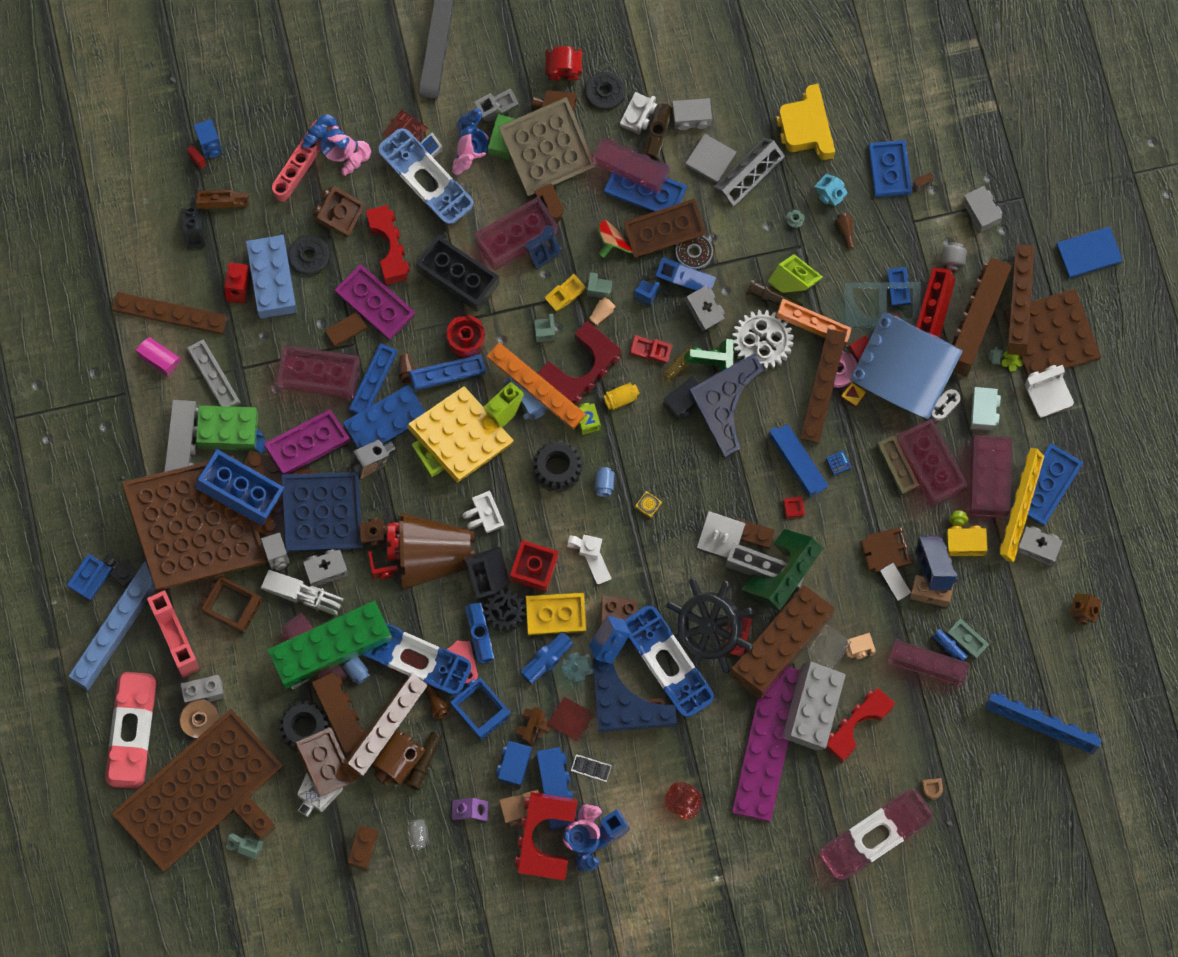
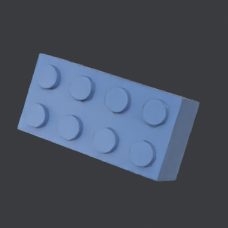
(271, 276)

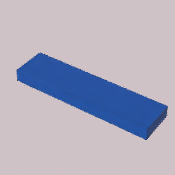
(447, 372)
(373, 378)

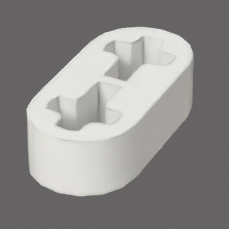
(947, 408)

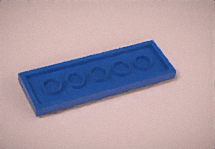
(1047, 725)

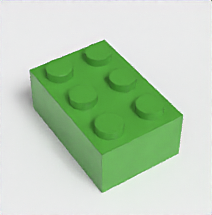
(227, 428)

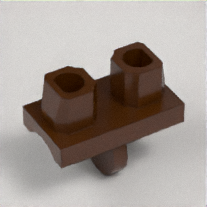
(535, 727)

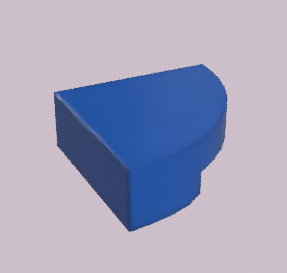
(260, 442)

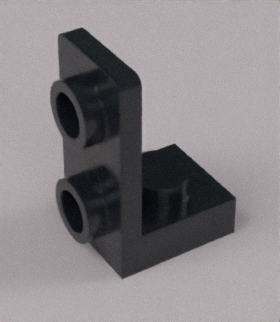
(193, 227)

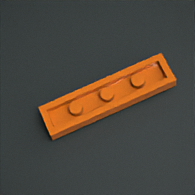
(809, 320)

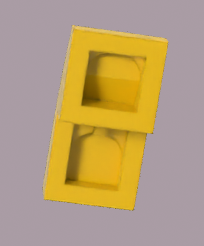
(566, 293)

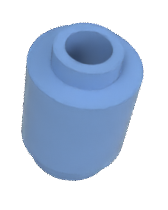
(604, 482)
(356, 670)

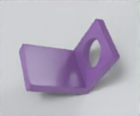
(468, 809)

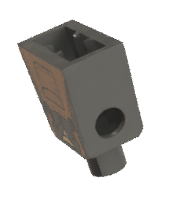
(371, 458)

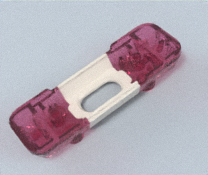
(900, 816)

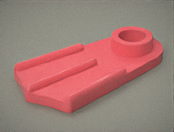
(464, 649)

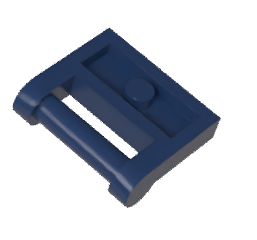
(538, 250)

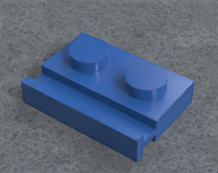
(89, 577)

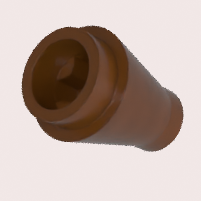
(405, 366)

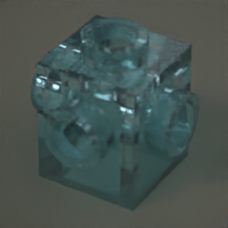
(583, 663)

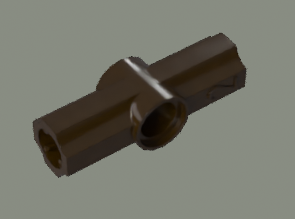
(660, 122)

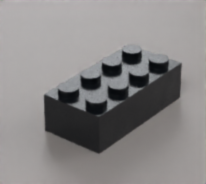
(457, 273)

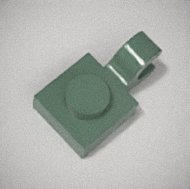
(247, 846)

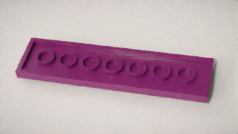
(765, 751)

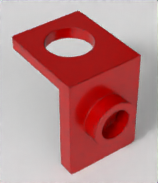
(383, 573)

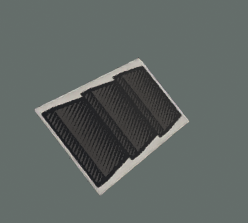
(591, 768)

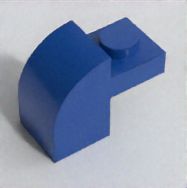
(612, 827)

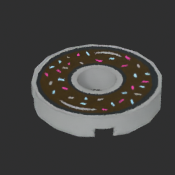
(695, 262)

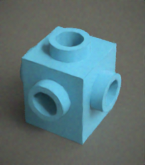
(831, 189)

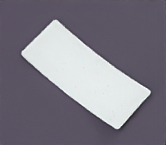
(598, 569)
(895, 581)

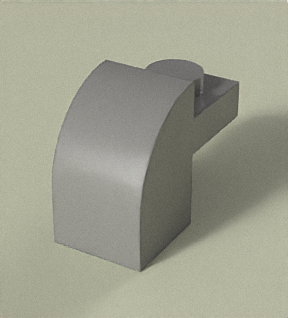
(500, 104)

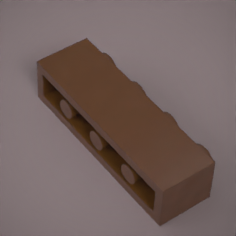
(338, 710)

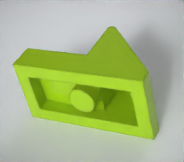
(427, 459)

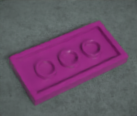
(375, 302)
(306, 442)

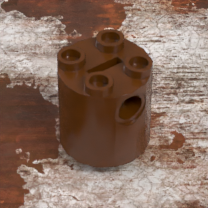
(397, 759)

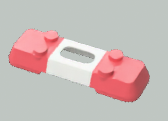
(129, 759)

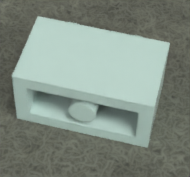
(984, 409)

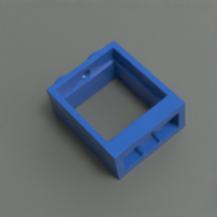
(490, 725)

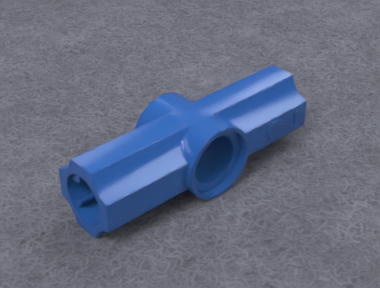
(481, 644)
(546, 658)

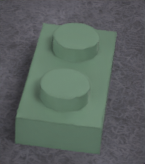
(968, 638)

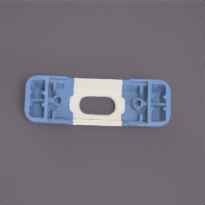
(408, 156)

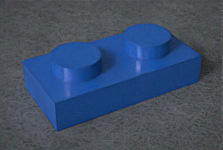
(899, 296)

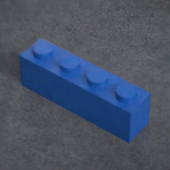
(554, 780)

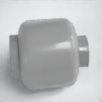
(953, 256)

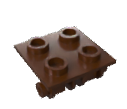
(617, 608)

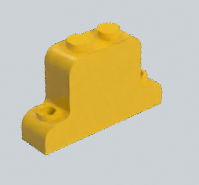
(806, 125)

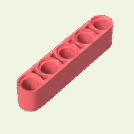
(295, 167)

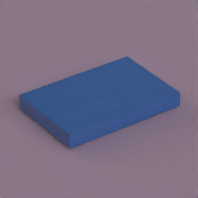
(890, 168)
(1089, 252)

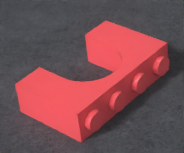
(173, 634)

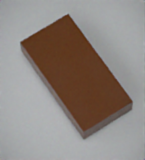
(346, 329)

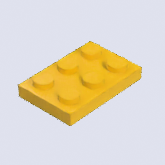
(556, 614)

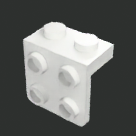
(1048, 391)

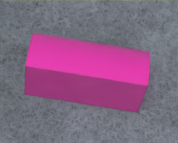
(158, 356)

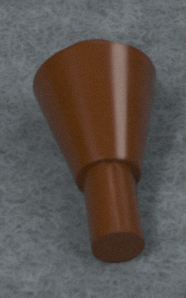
(845, 225)
(438, 706)

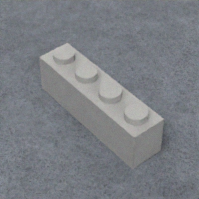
(182, 434)
(755, 563)

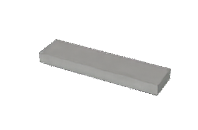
(213, 374)

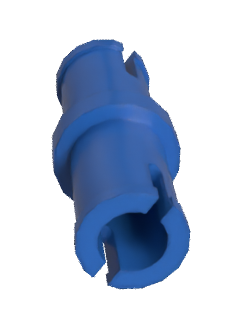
(949, 645)

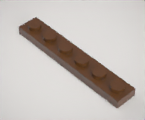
(170, 313)
(823, 385)

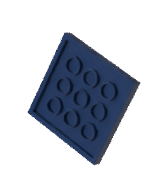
(321, 511)

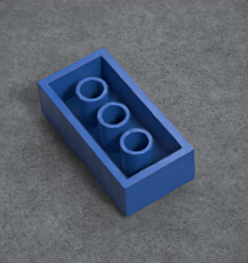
(239, 487)

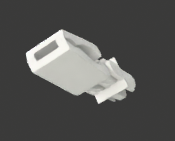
(295, 591)

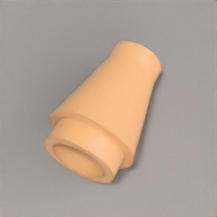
(602, 311)

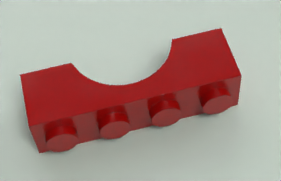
(381, 224)
(875, 707)

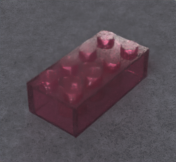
(507, 236)
(318, 372)
(932, 462)
(990, 476)

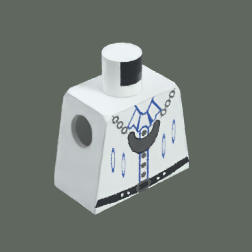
(310, 798)

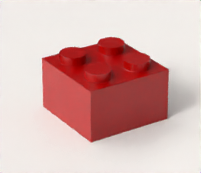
(534, 566)

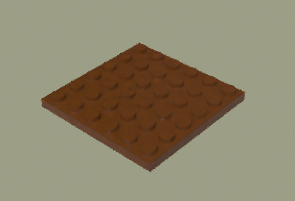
(188, 532)

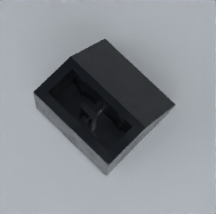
(486, 572)

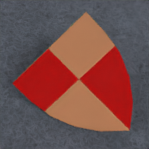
(612, 238)

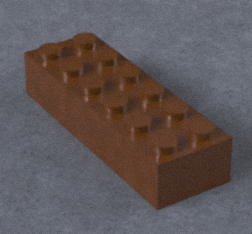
(979, 312)
(782, 642)

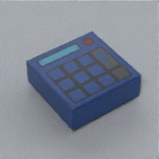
(838, 463)

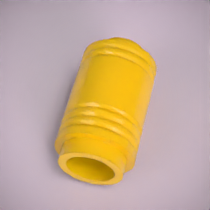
(621, 396)

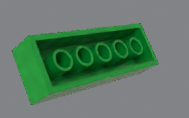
(330, 644)

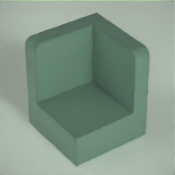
(599, 287)
(545, 329)

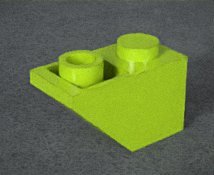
(504, 404)

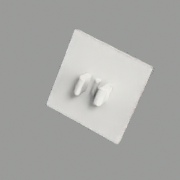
(720, 534)

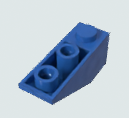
(684, 275)

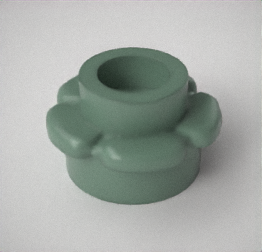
(795, 223)
(996, 356)

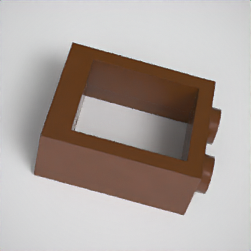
(247, 616)

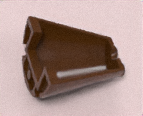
(431, 549)

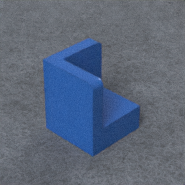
(646, 292)

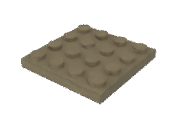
(546, 146)

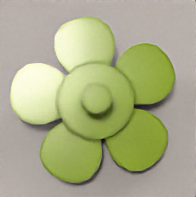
(1012, 361)

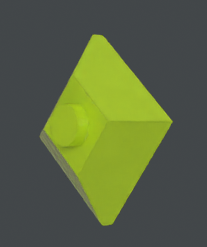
(794, 275)

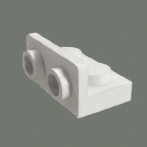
(637, 113)

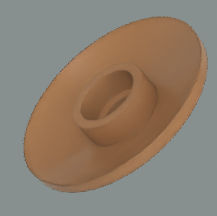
(196, 727)

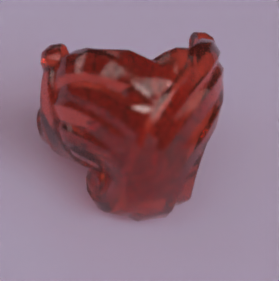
(683, 800)

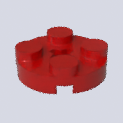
(393, 539)

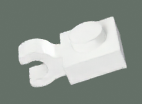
(588, 546)

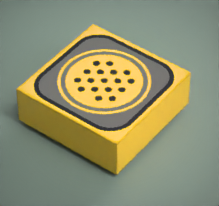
(648, 504)

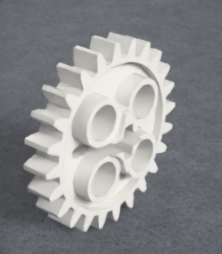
(774, 327)

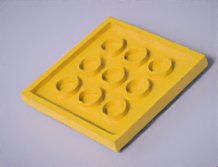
(460, 434)

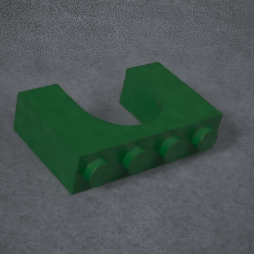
(776, 590)

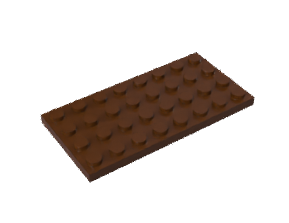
(197, 790)

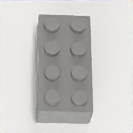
(813, 706)

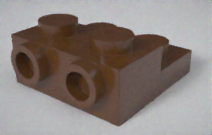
(338, 211)

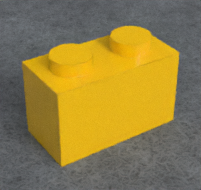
(966, 541)

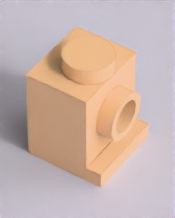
(860, 647)

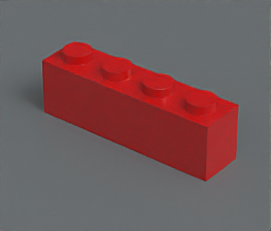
(936, 301)

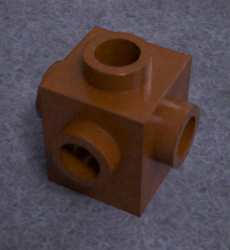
(368, 528)
(1085, 608)

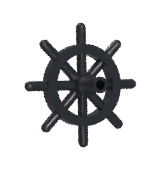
(710, 625)

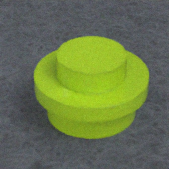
(958, 518)

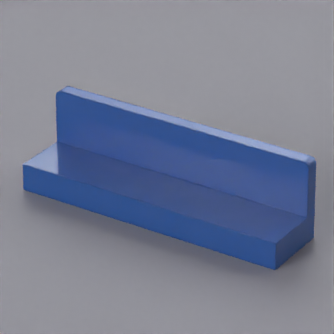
(797, 460)

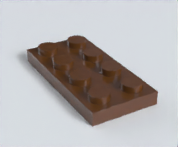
(665, 228)

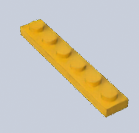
(1022, 504)

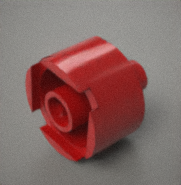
(563, 63)
(462, 327)

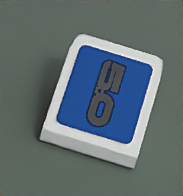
(432, 145)

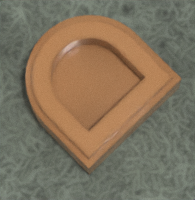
(932, 788)

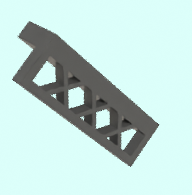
(748, 164)

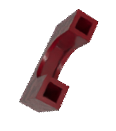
(604, 354)

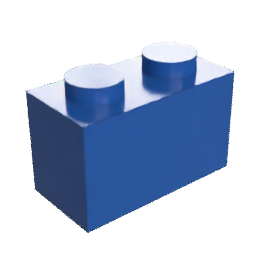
(208, 139)
(609, 639)
(514, 764)

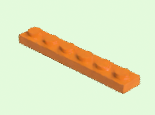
(536, 386)

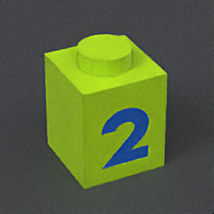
(591, 421)

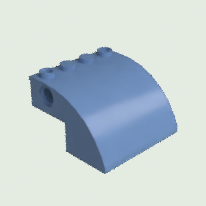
(906, 365)

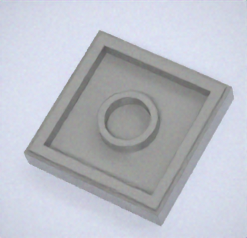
(710, 158)

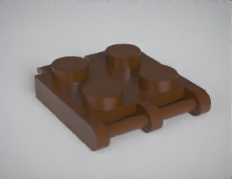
(885, 550)

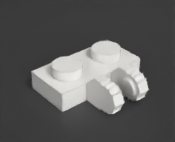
(487, 512)

